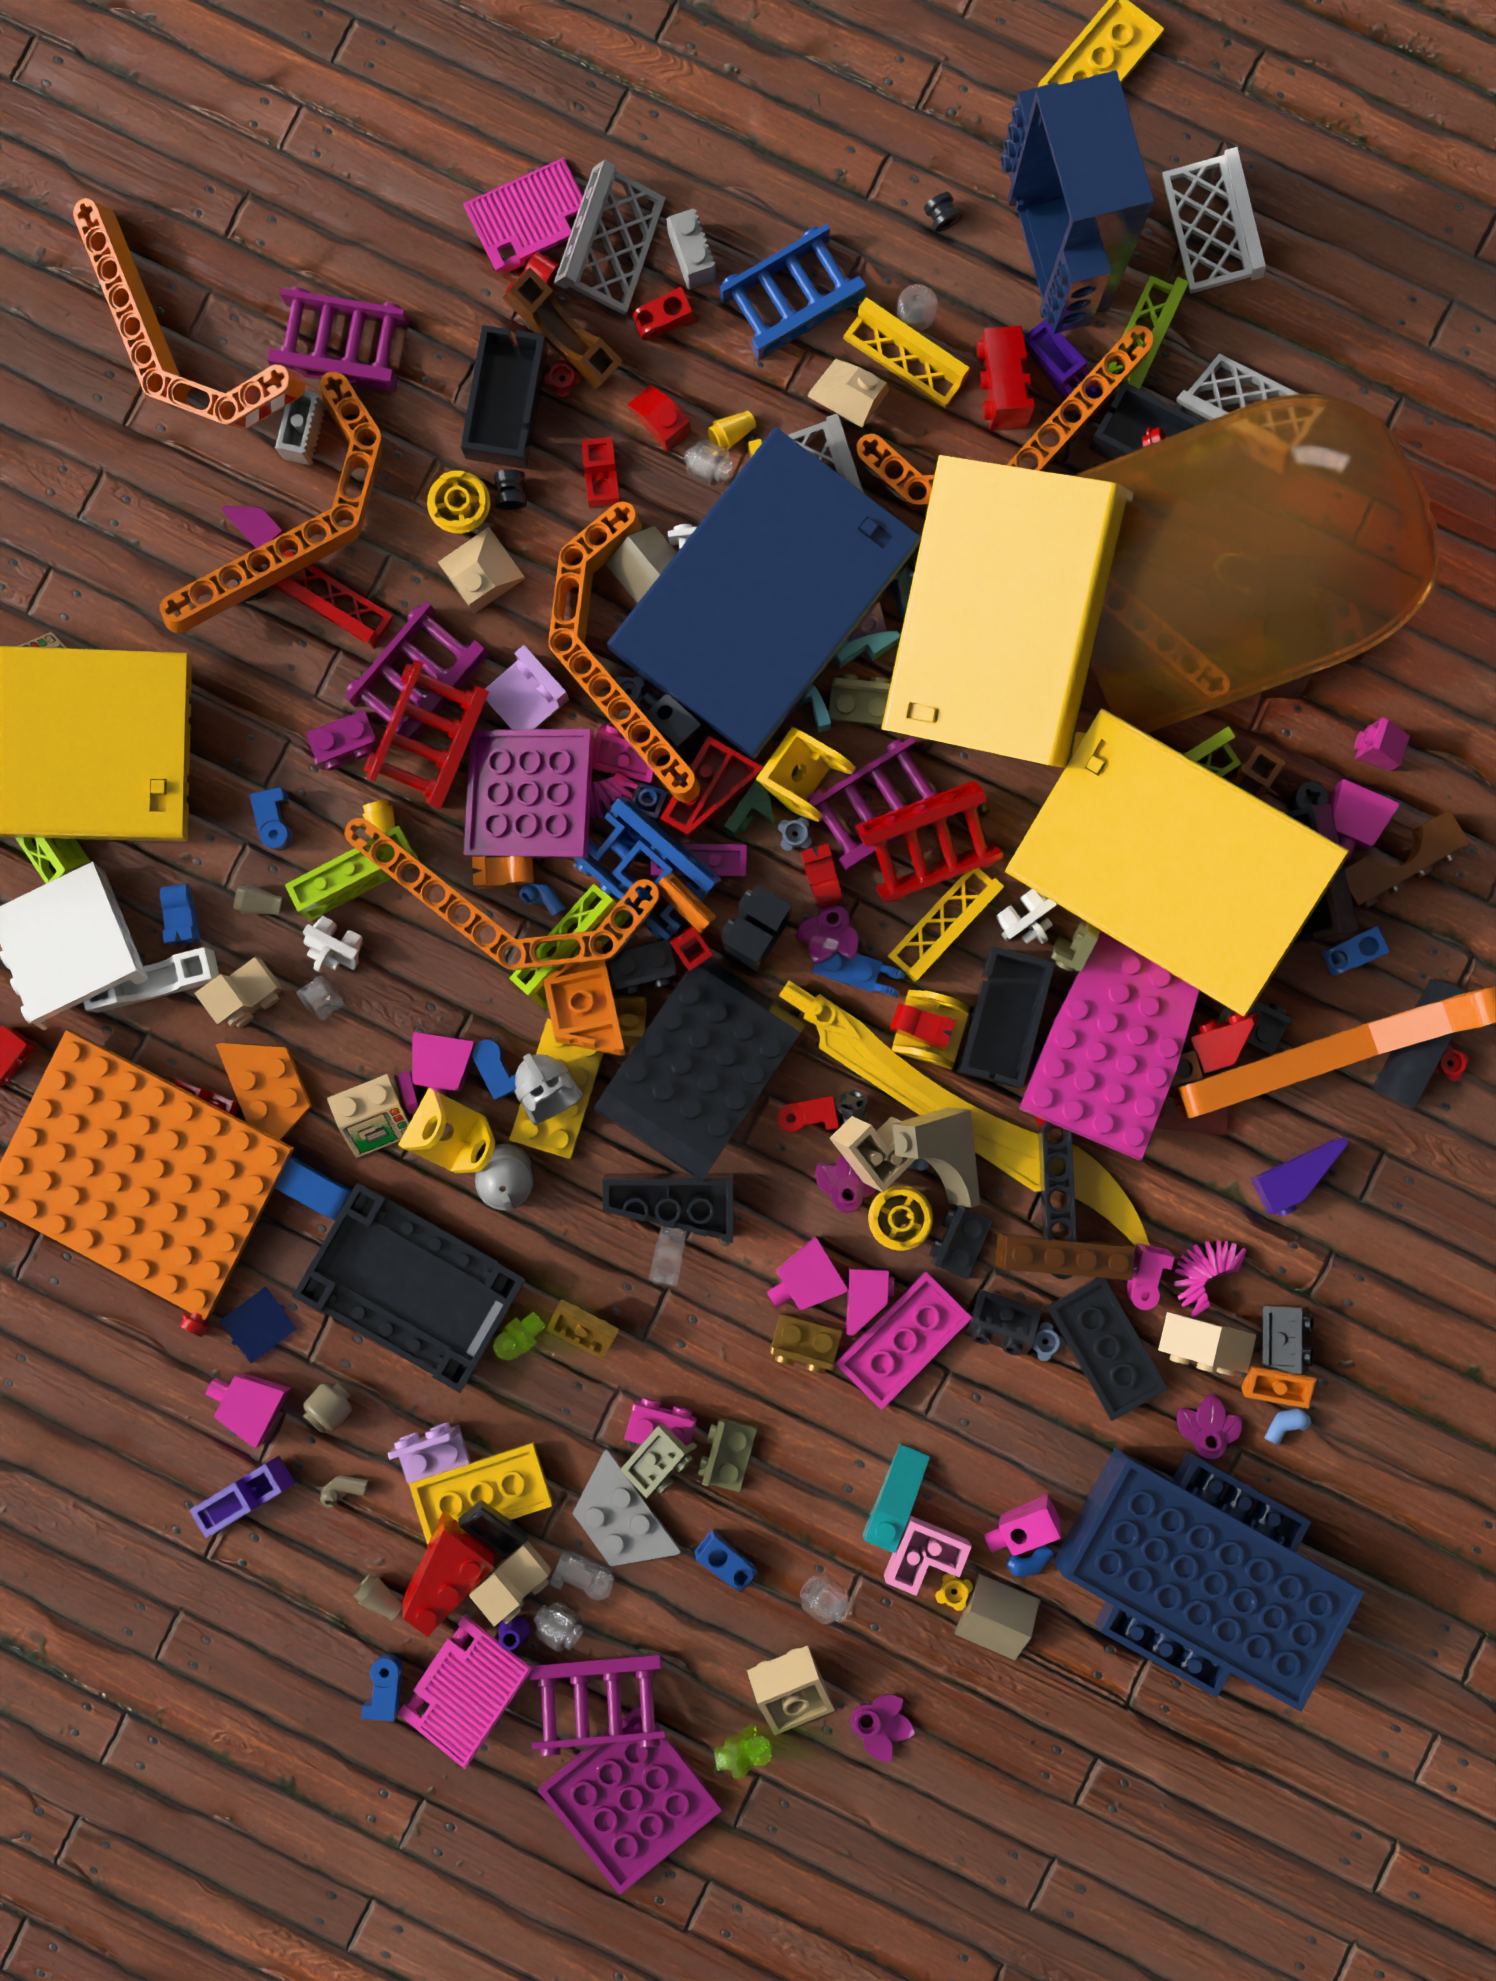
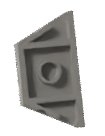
(620, 1517)

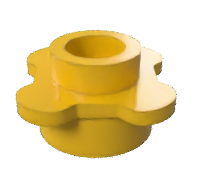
(956, 1600)

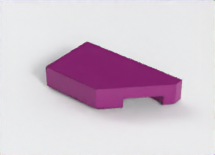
(253, 523)
(409, 1092)

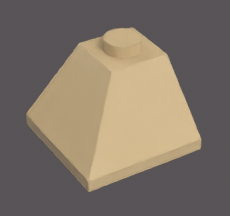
(849, 391)
(481, 570)

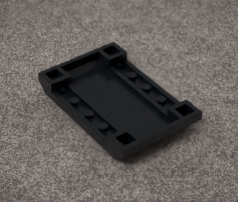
(700, 1067)
(409, 1286)

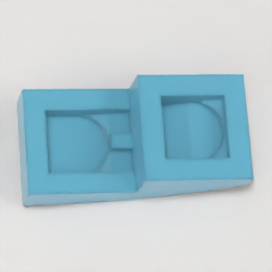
(873, 644)
(819, 710)

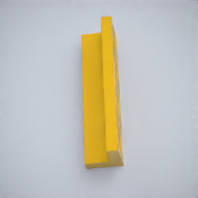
(914, 344)
(955, 929)

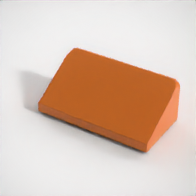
(685, 902)
(1278, 1387)

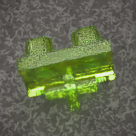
(518, 1337)
(743, 1752)

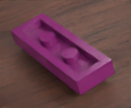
(722, 859)

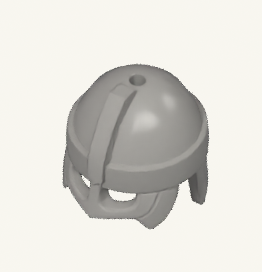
(545, 1087)
(509, 1168)

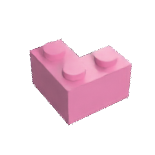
(925, 1546)

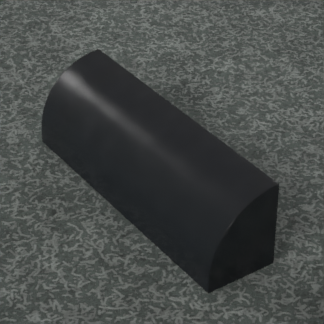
(1412, 1066)

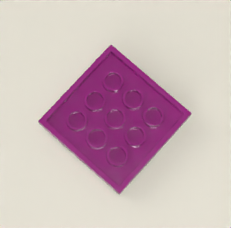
(529, 793)
(629, 1803)

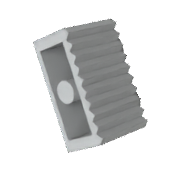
(691, 248)
(300, 428)

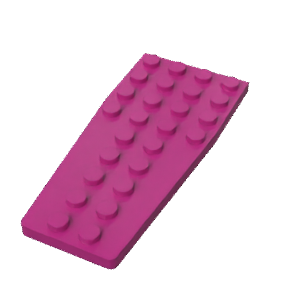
(1113, 1049)

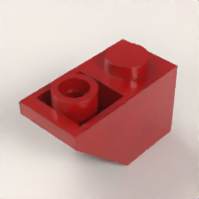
(1223, 1042)

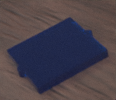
(258, 1325)

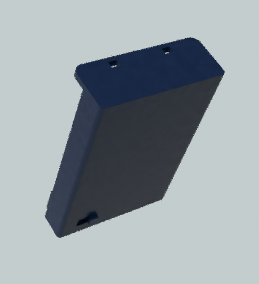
(764, 594)

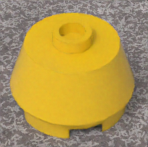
(458, 502)
(900, 1218)

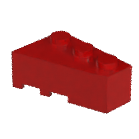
(1004, 378)
(722, 779)
(445, 1576)

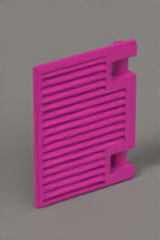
(526, 214)
(465, 1692)

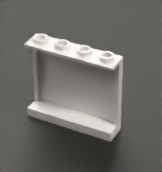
(67, 944)

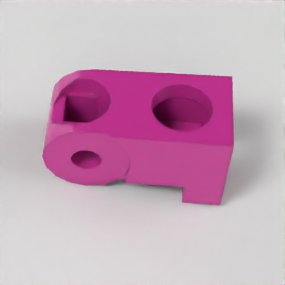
(1146, 1275)

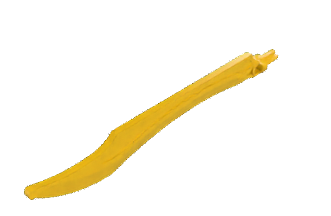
(995, 1140)

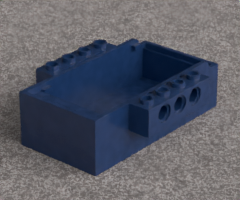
(1076, 192)
(1207, 1578)

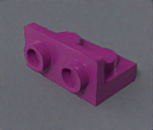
(342, 741)

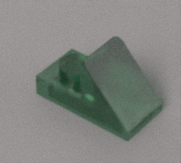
(755, 801)

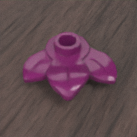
(829, 938)
(841, 1178)
(1209, 1422)
(886, 1727)

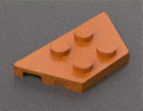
(584, 1007)
(266, 1086)

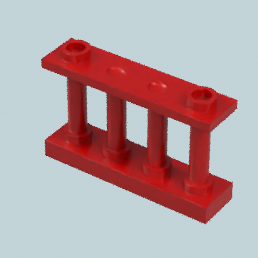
(457, 730)
(908, 820)

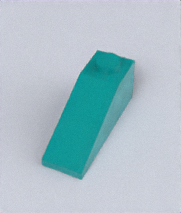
(896, 1499)

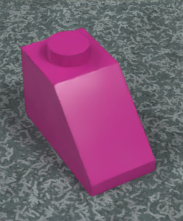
(866, 1296)

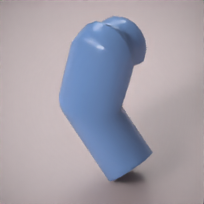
(1287, 1421)

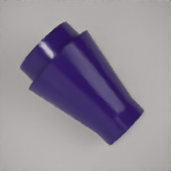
(517, 1626)

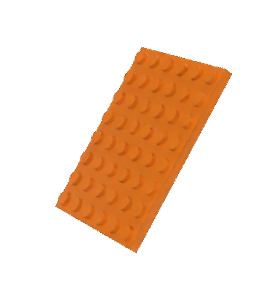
(139, 1174)

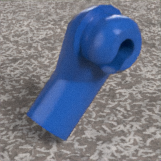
(542, 894)
(1032, 1565)

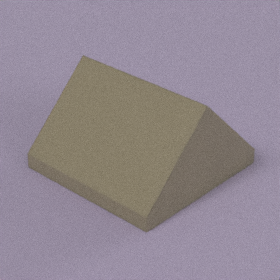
(641, 561)
(998, 1617)

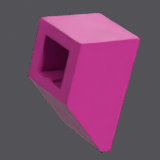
(1382, 744)

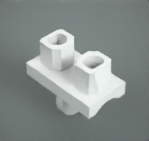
(1013, 924)
(328, 950)

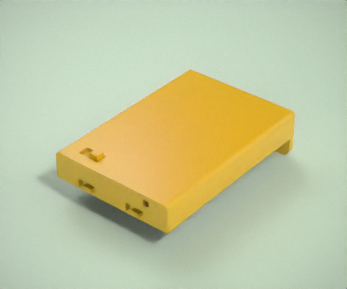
(1004, 609)
(94, 744)
(1176, 862)

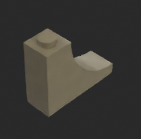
(947, 1144)

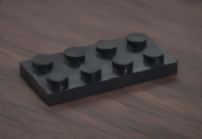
(1106, 1347)

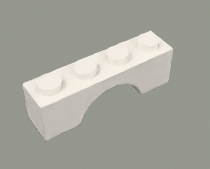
(166, 977)

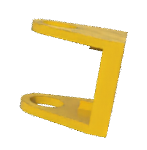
(813, 763)
(941, 1006)
(460, 1146)

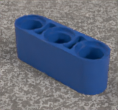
(312, 1188)

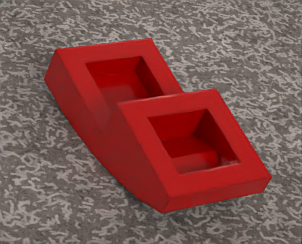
(600, 472)

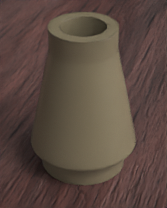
(254, 900)
(377, 1597)

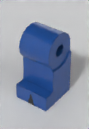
(270, 818)
(179, 915)
(1355, 951)
(489, 1060)
(725, 1561)
(387, 1680)

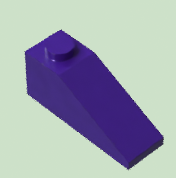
(1294, 1179)

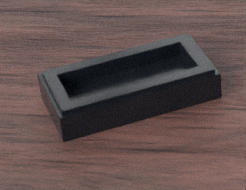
(493, 1529)

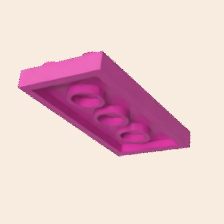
(903, 1340)

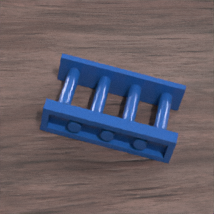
(793, 323)

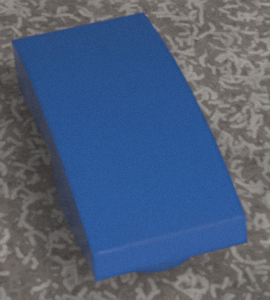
(651, 802)

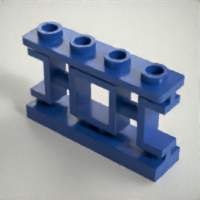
(662, 848)

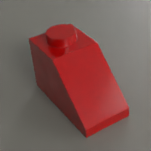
(660, 417)

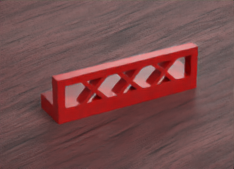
(329, 610)

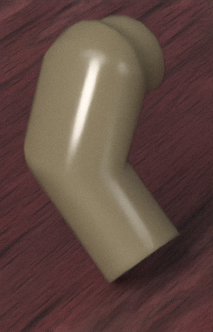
(341, 1486)

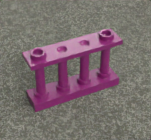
(317, 364)
(467, 658)
(853, 852)
(612, 1674)

